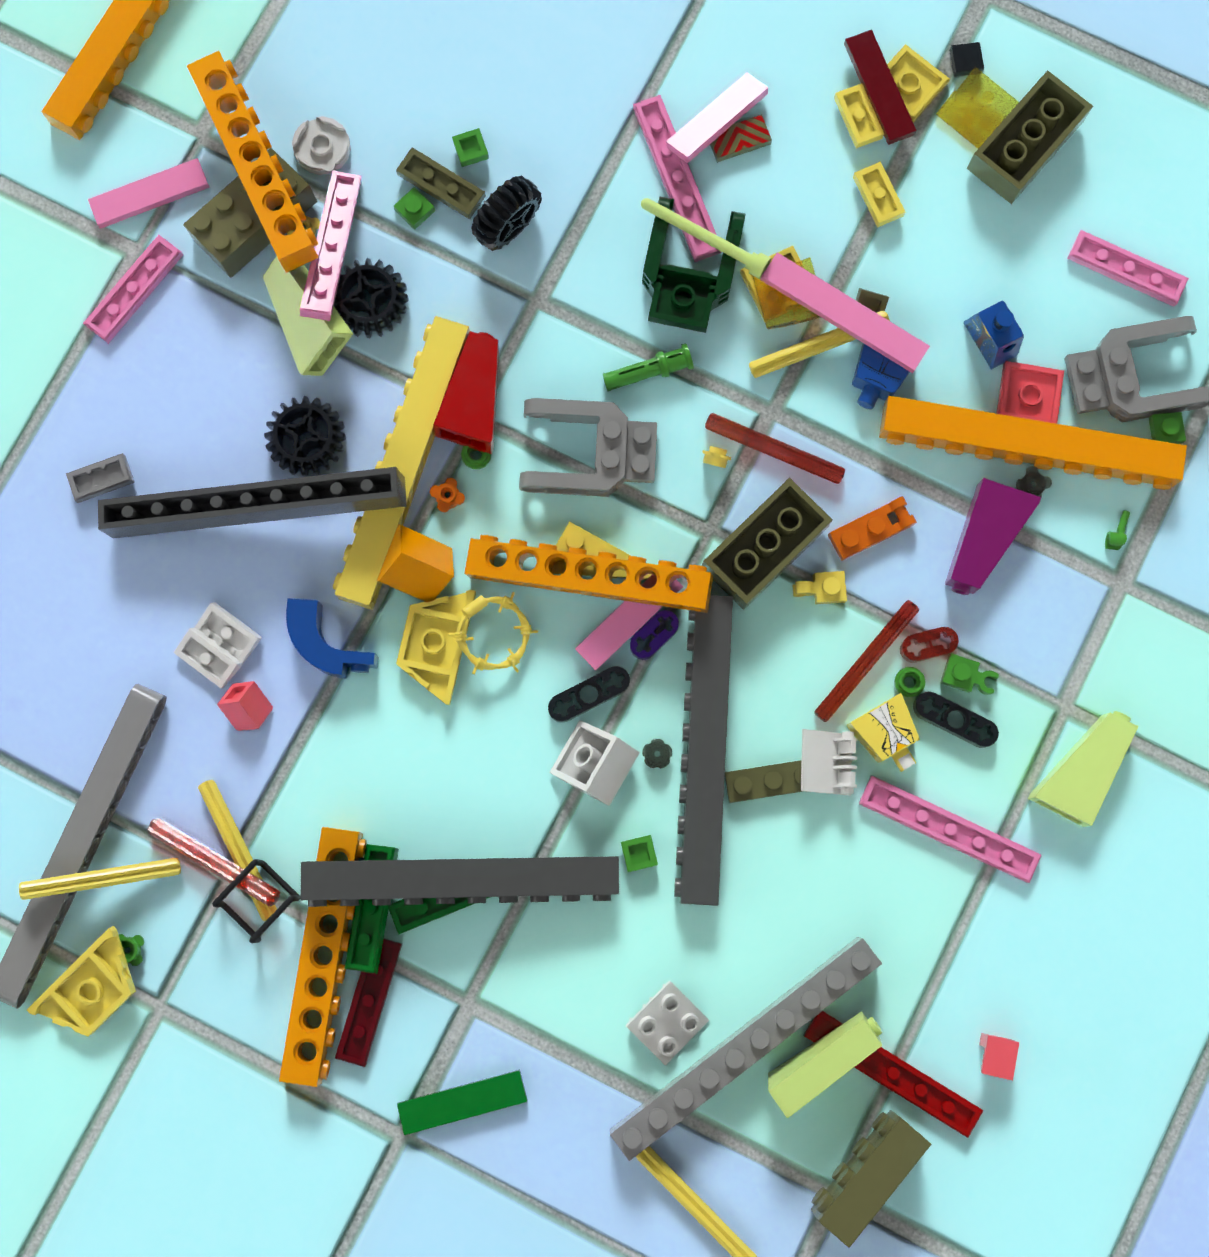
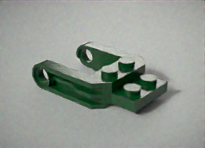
(682, 294)

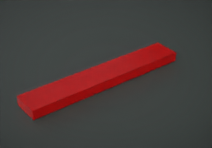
(907, 1082)

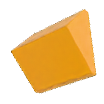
(417, 565)

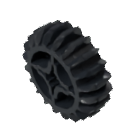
(506, 213)
(379, 294)
(310, 413)

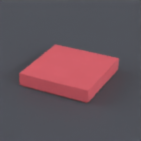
(1030, 392)

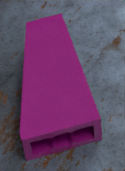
(989, 530)

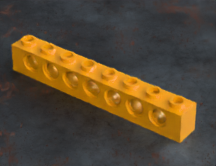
(210, 75)
(484, 550)
(296, 1067)

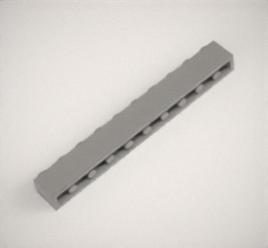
(744, 1048)

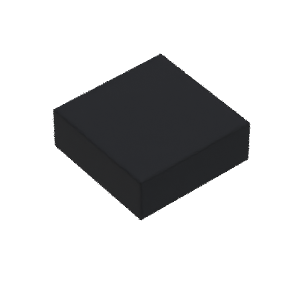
(965, 58)

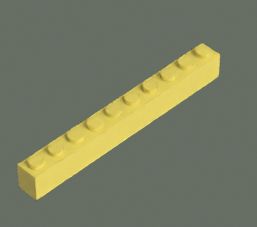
(408, 451)

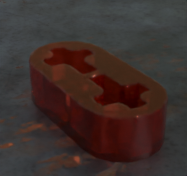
(927, 638)

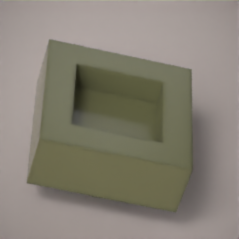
(872, 300)

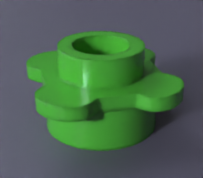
(134, 943)

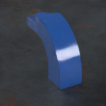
(305, 631)

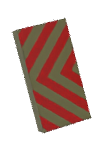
(741, 138)

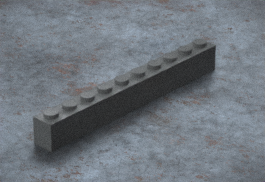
(252, 503)
(705, 754)
(459, 878)

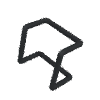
(255, 936)

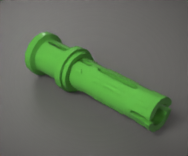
(662, 365)

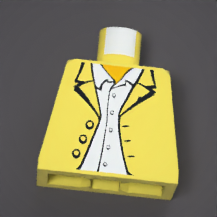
(887, 732)

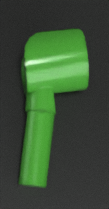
(1117, 539)

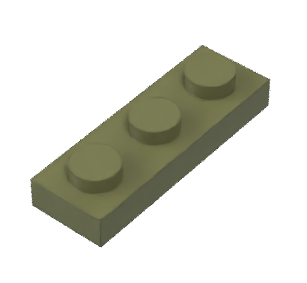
(440, 183)
(763, 781)

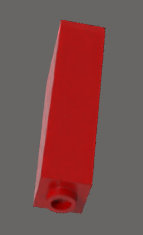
(470, 400)

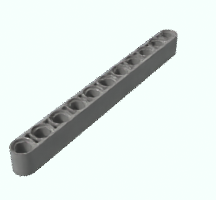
(80, 841)

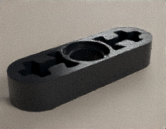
(612, 690)
(972, 737)

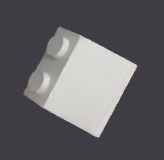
(594, 762)

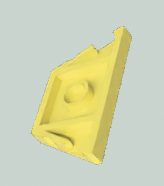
(427, 649)
(89, 988)

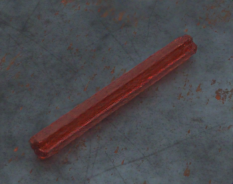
(775, 448)
(866, 661)
(212, 861)

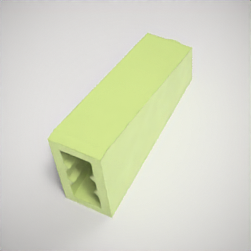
(311, 340)
(1086, 772)
(823, 1063)

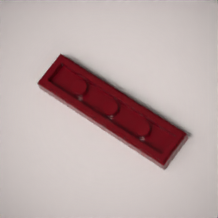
(880, 86)
(368, 1007)

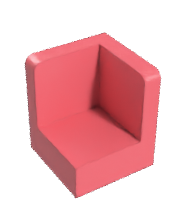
(245, 706)
(999, 1056)

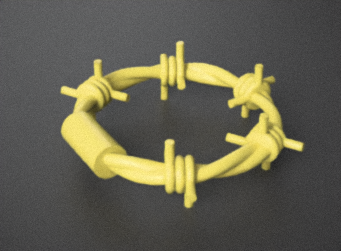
(472, 609)

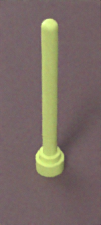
(754, 262)

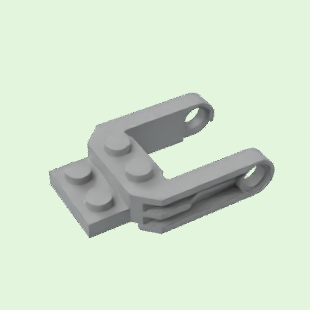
(1109, 378)
(622, 449)

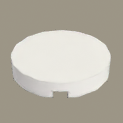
(321, 145)

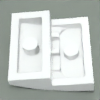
(217, 645)

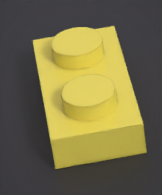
(859, 115)
(879, 194)

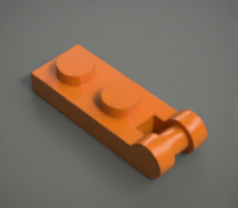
(871, 529)

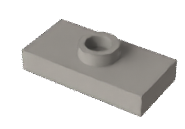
(100, 478)

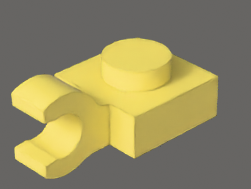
(826, 587)

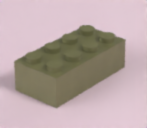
(1029, 137)
(230, 227)
(767, 543)
(869, 1177)

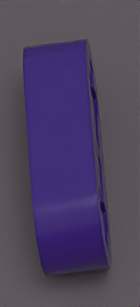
(649, 629)

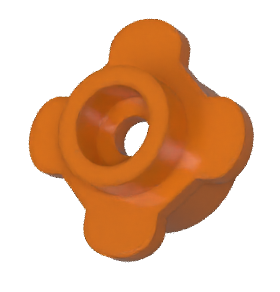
(456, 497)

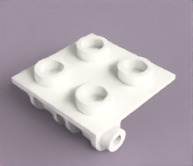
(828, 762)
(667, 1022)

